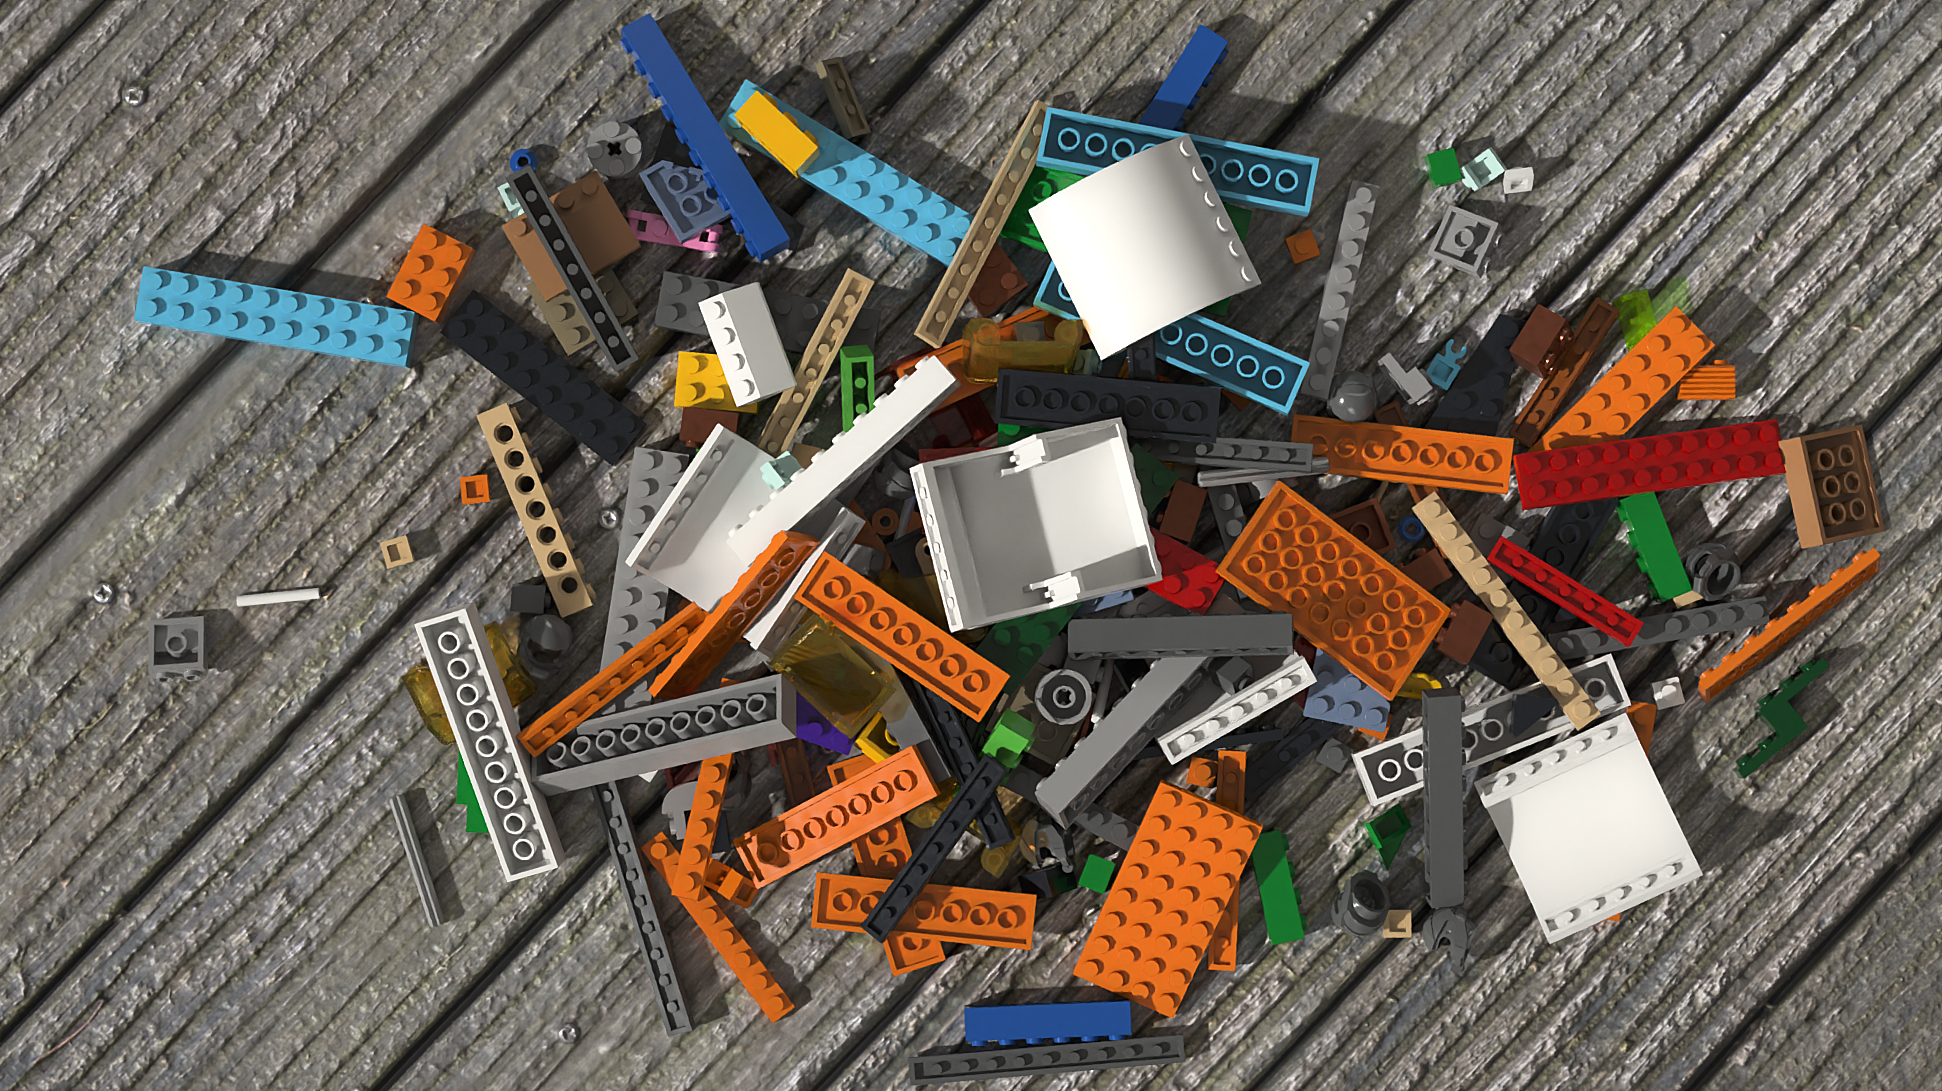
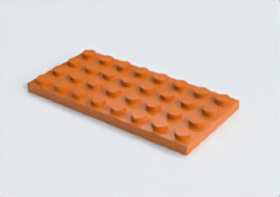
(1335, 589)
(1167, 898)

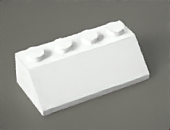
(747, 344)

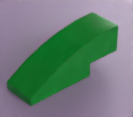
(466, 795)

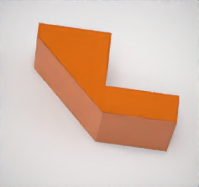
(730, 883)

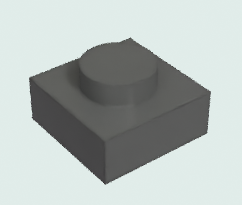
(1334, 754)

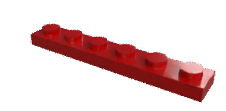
(1564, 591)

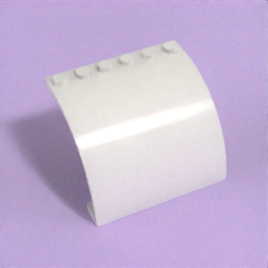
(1143, 244)
(689, 535)
(1211, 709)
(1588, 828)

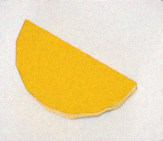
(1416, 683)

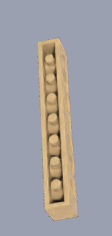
(491, 424)

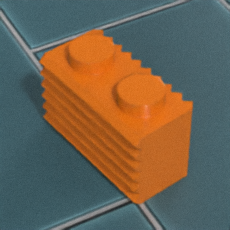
(1708, 382)

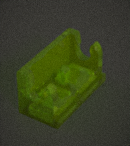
(1635, 316)

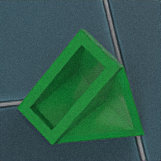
(1387, 832)

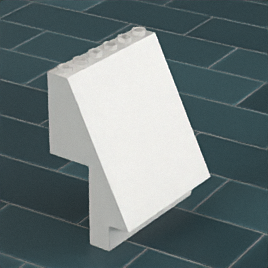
(1036, 524)

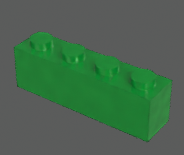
(1654, 546)
(1276, 889)

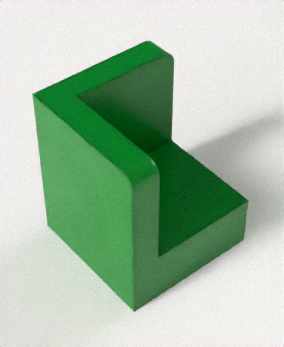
(1443, 168)
(1096, 873)

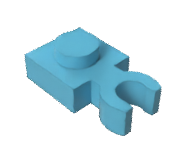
(1443, 369)

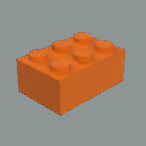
(431, 273)

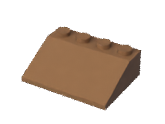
(593, 224)
(1831, 486)

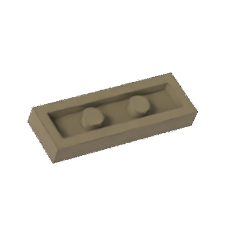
(842, 98)

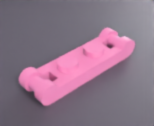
(660, 232)

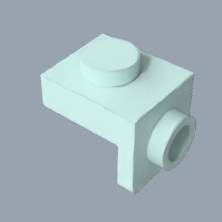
(1482, 170)
(778, 472)

